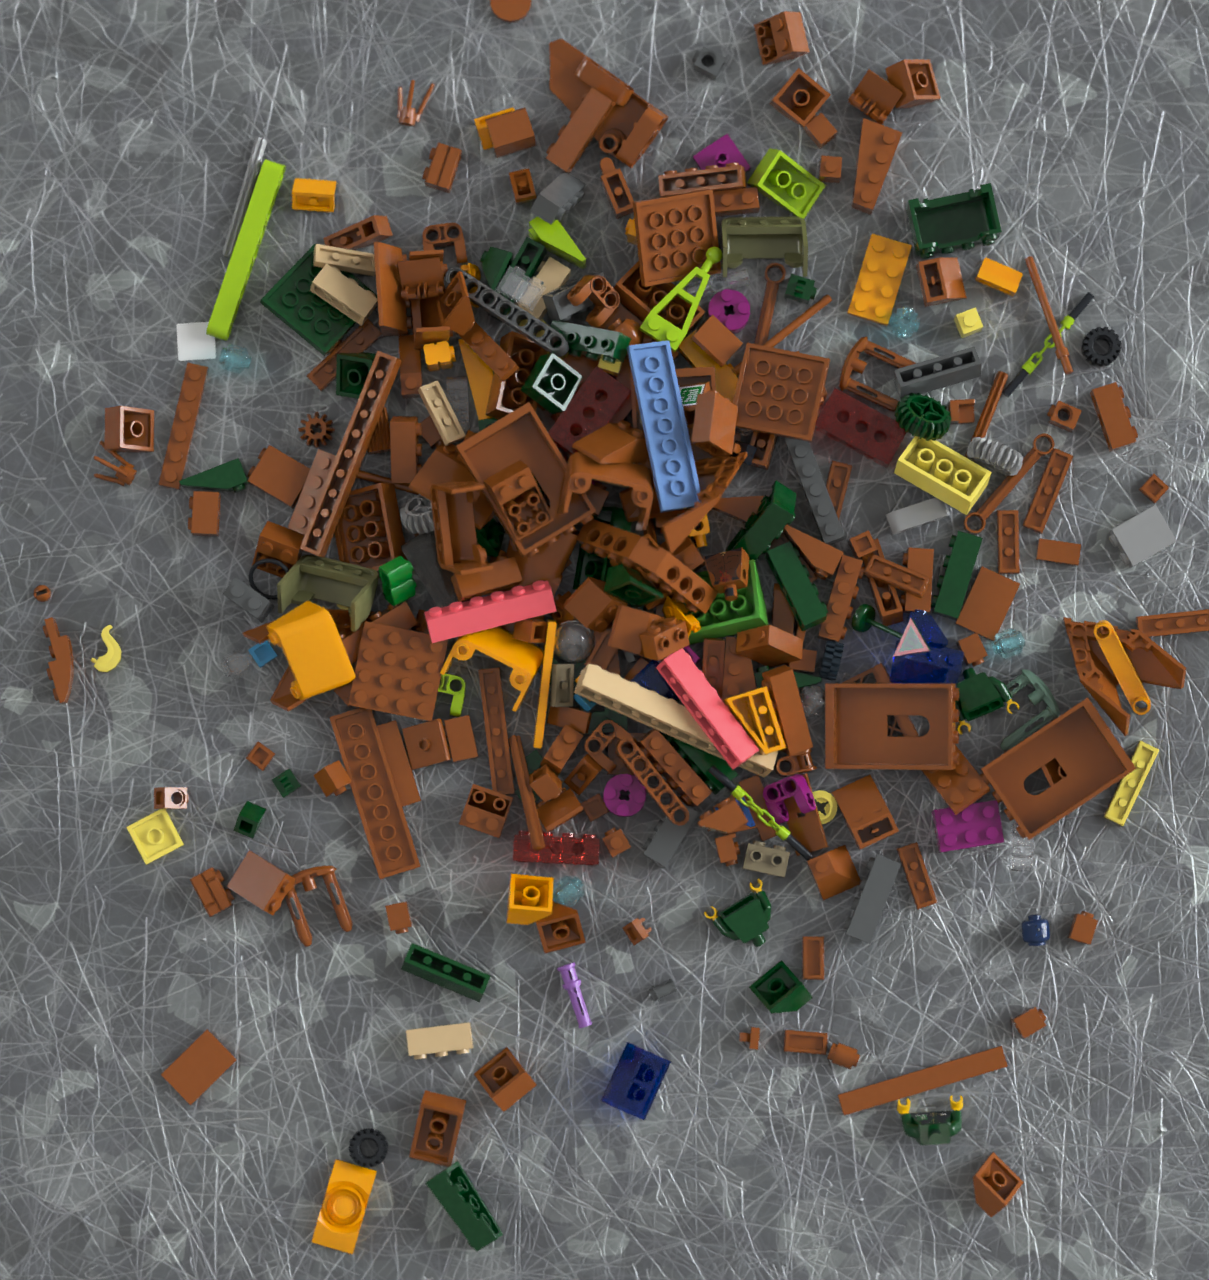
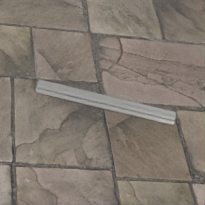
(245, 195)

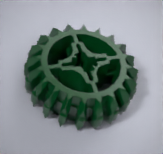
(923, 416)

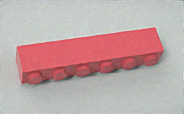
(490, 611)
(707, 708)

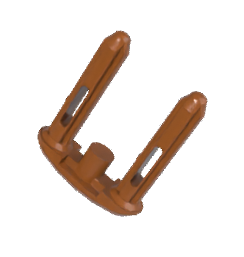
(853, 363)
(308, 882)

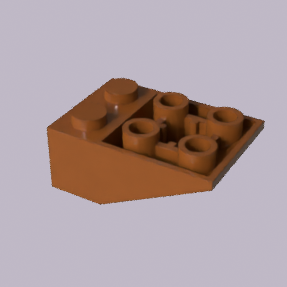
(518, 499)
(865, 812)

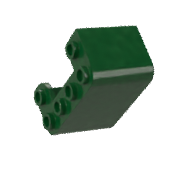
(954, 222)

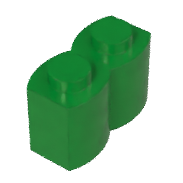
(397, 580)

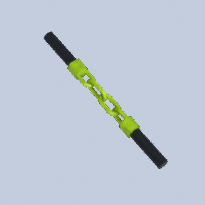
(1029, 366)
(739, 793)

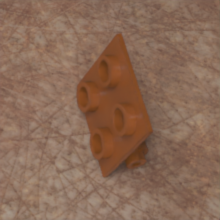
(875, 97)
(421, 278)

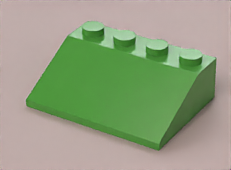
(734, 616)

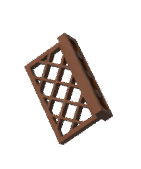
(882, 676)

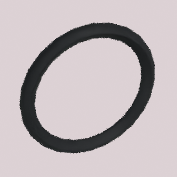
(253, 569)

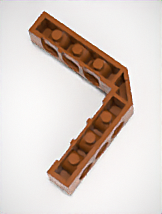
(656, 562)

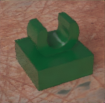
(286, 783)

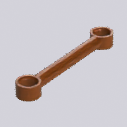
(768, 305)
(1008, 484)

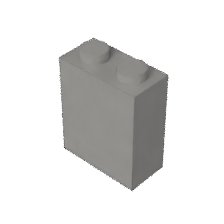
(1142, 536)

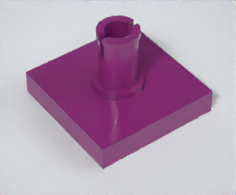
(720, 153)

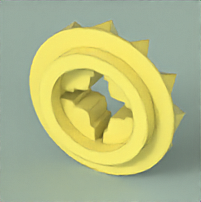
(830, 808)

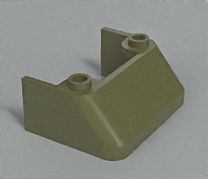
(764, 239)
(330, 582)

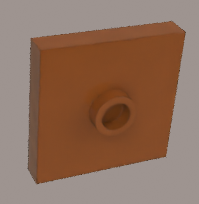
(426, 744)

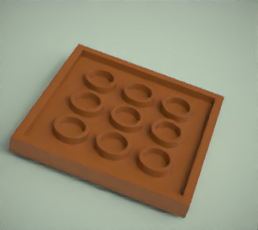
(675, 235)
(780, 391)
(397, 671)

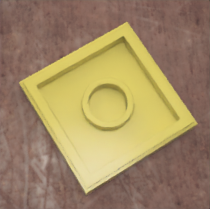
(155, 836)

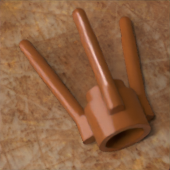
(407, 114)
(124, 473)

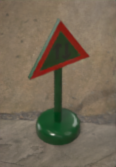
(911, 641)

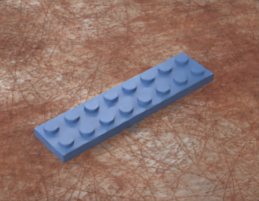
(664, 425)

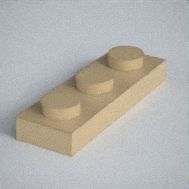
(344, 259)
(441, 413)

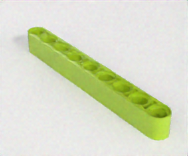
(245, 250)

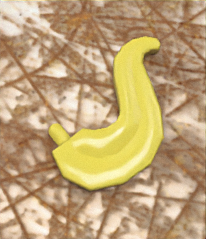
(112, 657)

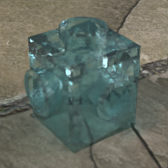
(904, 330)

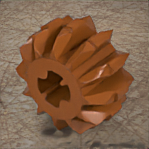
(318, 437)

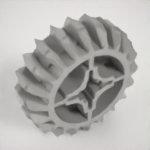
(994, 456)
(417, 515)

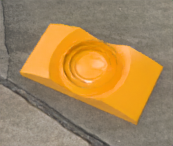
(344, 1206)

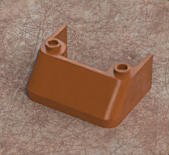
(424, 312)
(583, 469)
(456, 527)

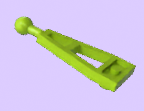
(661, 329)

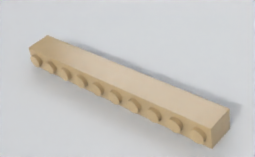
(656, 712)

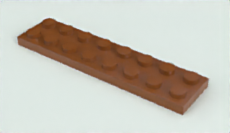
(375, 792)

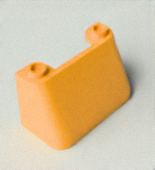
(312, 650)

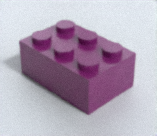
(970, 828)

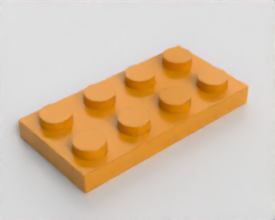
(879, 279)

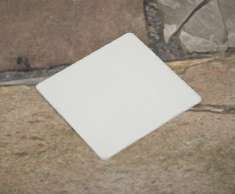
(194, 343)

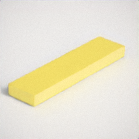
(1131, 784)

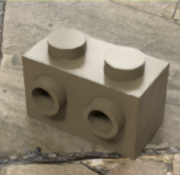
(766, 860)

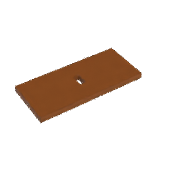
(805, 829)

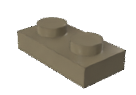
(562, 685)

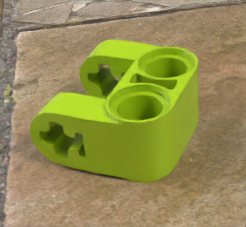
(458, 697)

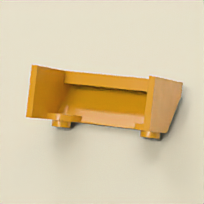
(498, 643)

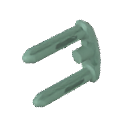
(1040, 693)

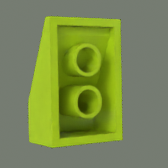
(786, 183)
(556, 241)

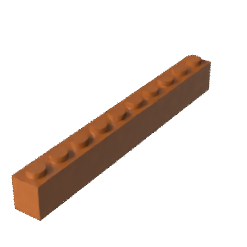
(350, 454)

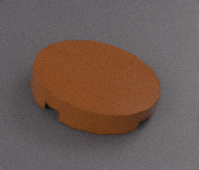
(510, 10)

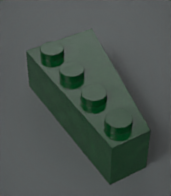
(767, 524)
(464, 1206)

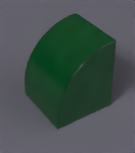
(249, 819)

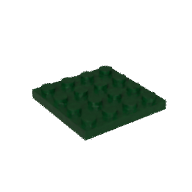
(305, 311)

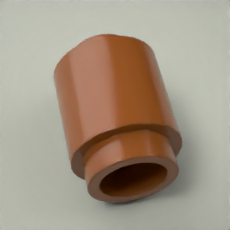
(843, 1055)

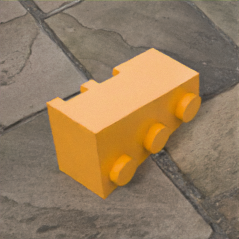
(758, 719)

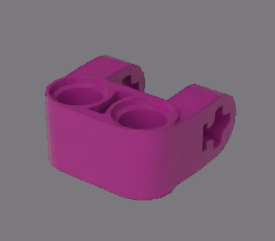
(802, 796)

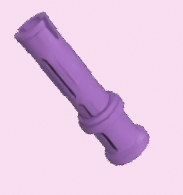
(572, 984)

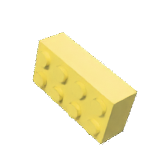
(943, 473)

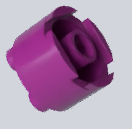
(733, 300)
(622, 807)

